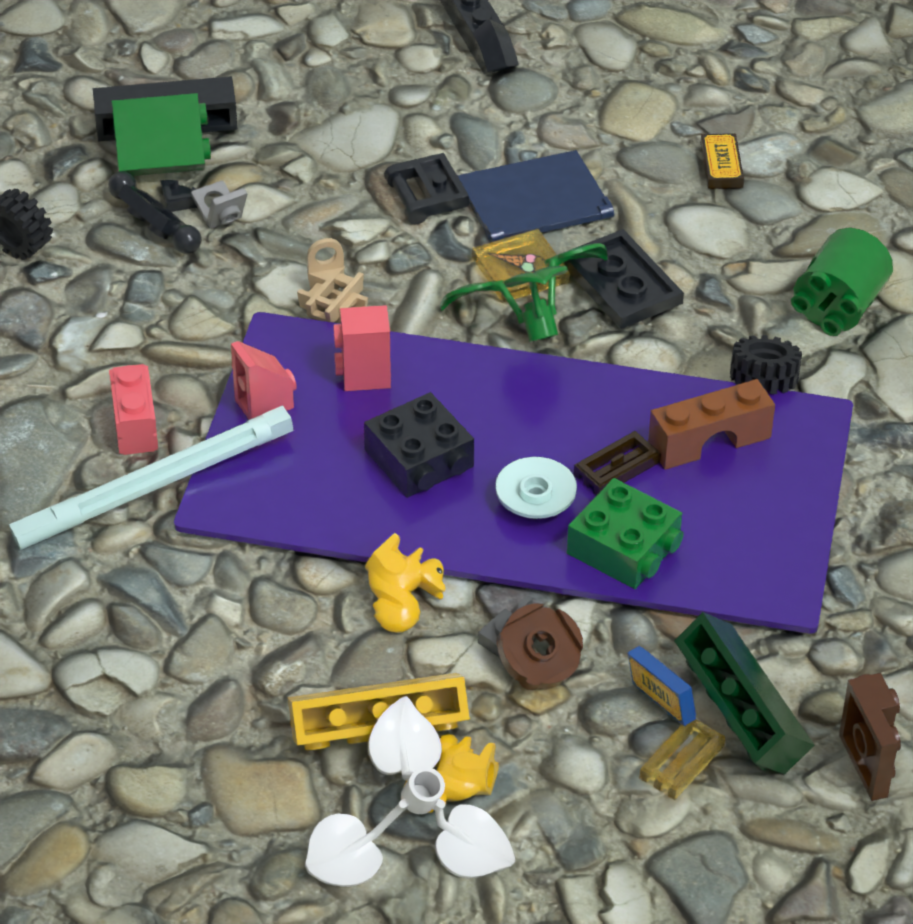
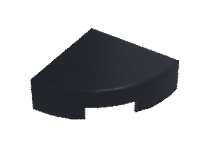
(177, 196)

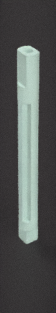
(150, 478)

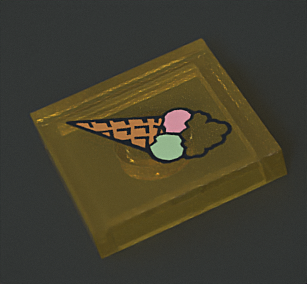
(516, 256)

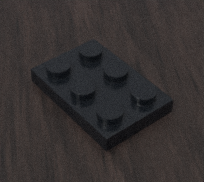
(628, 283)

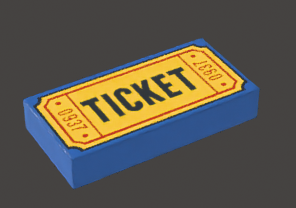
(662, 685)

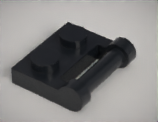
(437, 182)

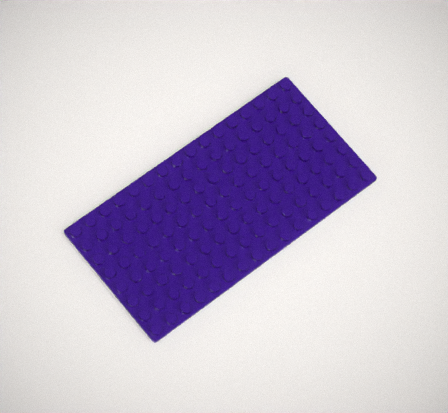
(751, 514)

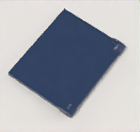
(535, 195)

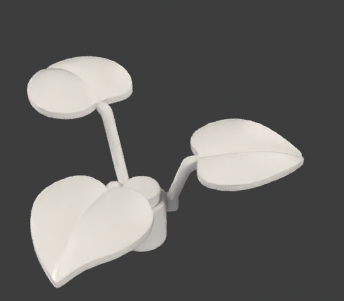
(408, 744)

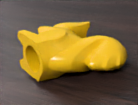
(395, 577)
(465, 772)

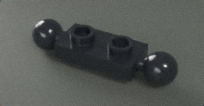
(145, 207)

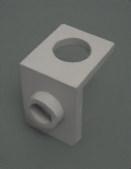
(224, 208)

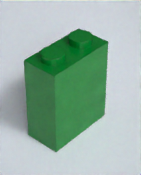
(160, 134)

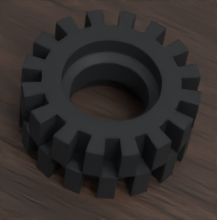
(22, 224)
(768, 360)

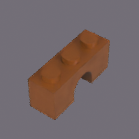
(683, 427)

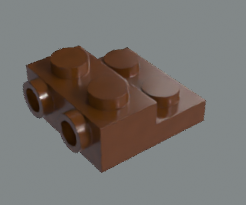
(870, 732)

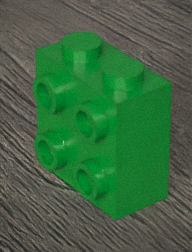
(625, 533)

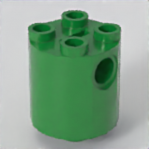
(842, 280)

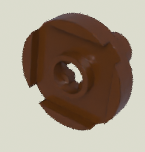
(523, 662)

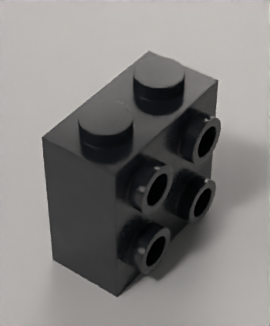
(419, 444)

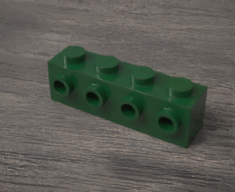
(743, 694)

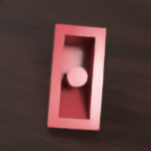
(260, 381)

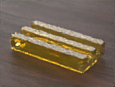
(665, 780)

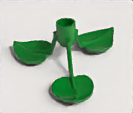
(537, 316)

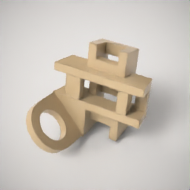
(325, 278)

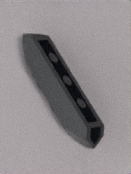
(482, 34)

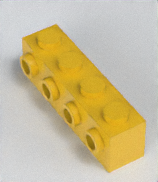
(356, 710)

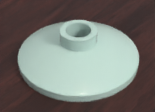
(536, 487)

